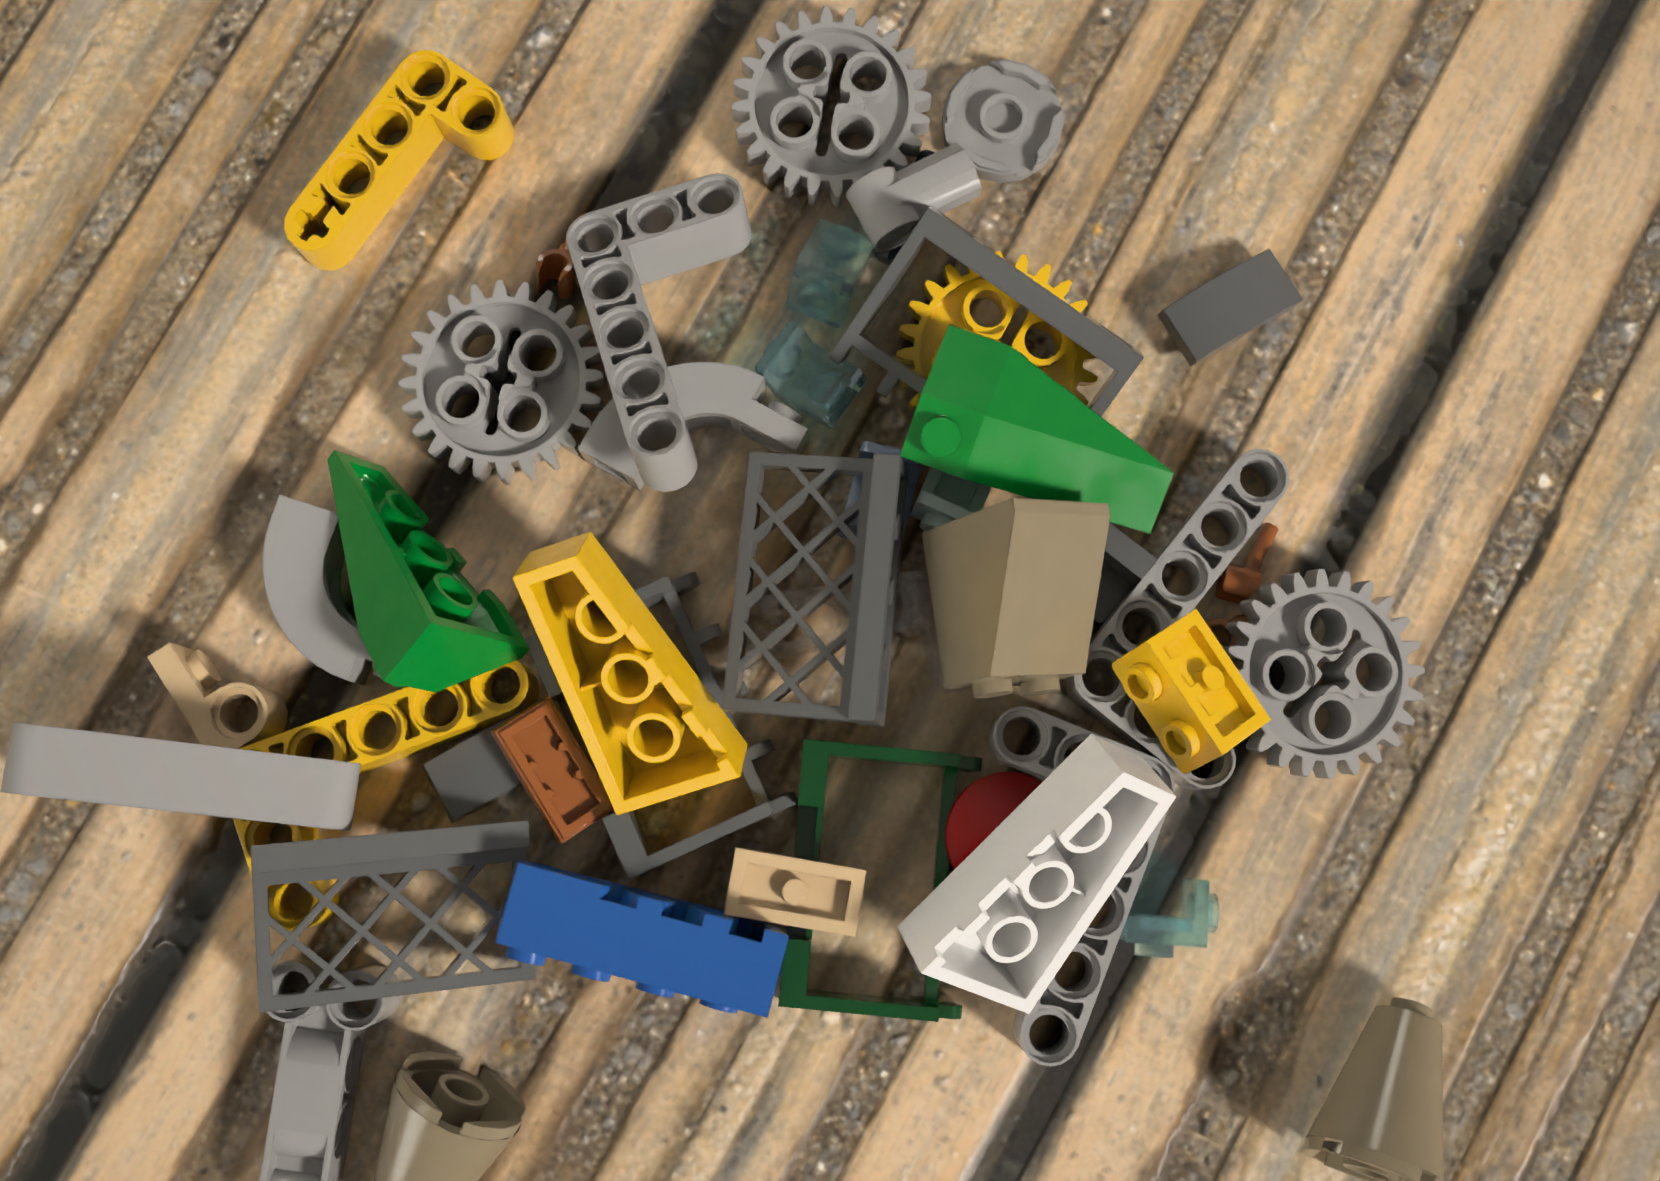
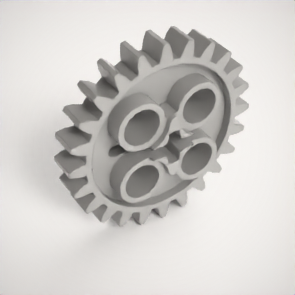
(776, 97)
(448, 373)
(1356, 713)

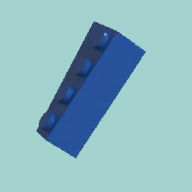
(641, 938)

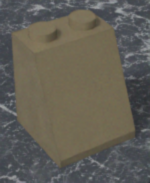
(1016, 593)

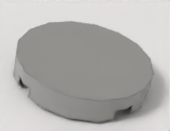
(1004, 119)

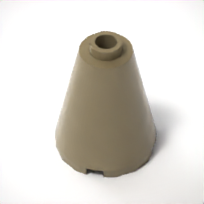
(1387, 1100)
(445, 1121)

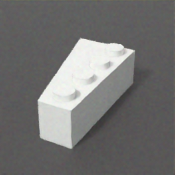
(1039, 877)

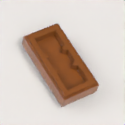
(553, 769)

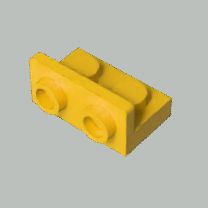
(1190, 693)

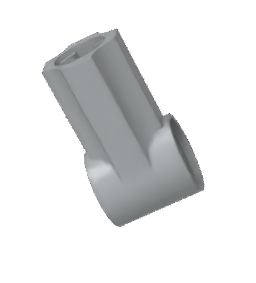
(894, 201)

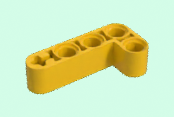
(393, 166)

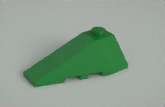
(1019, 431)
(408, 590)

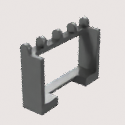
(1007, 278)
(625, 828)

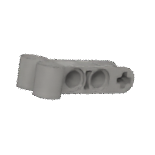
(317, 1077)

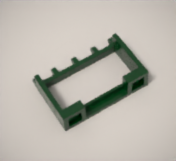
(807, 846)

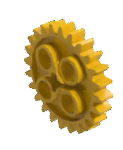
(952, 305)

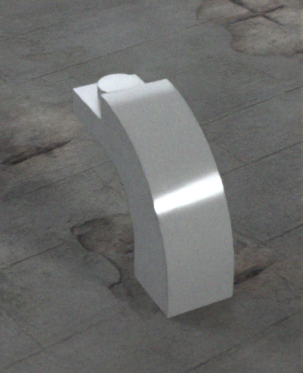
(709, 398)
(304, 588)

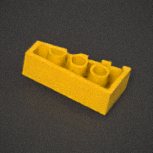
(625, 681)

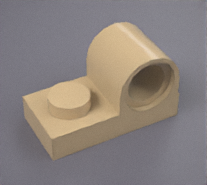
(213, 711)
(794, 891)

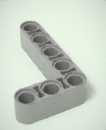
(633, 246)
(1160, 608)
(179, 777)
(1098, 943)

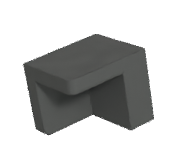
(1122, 568)

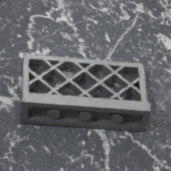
(872, 591)
(370, 857)

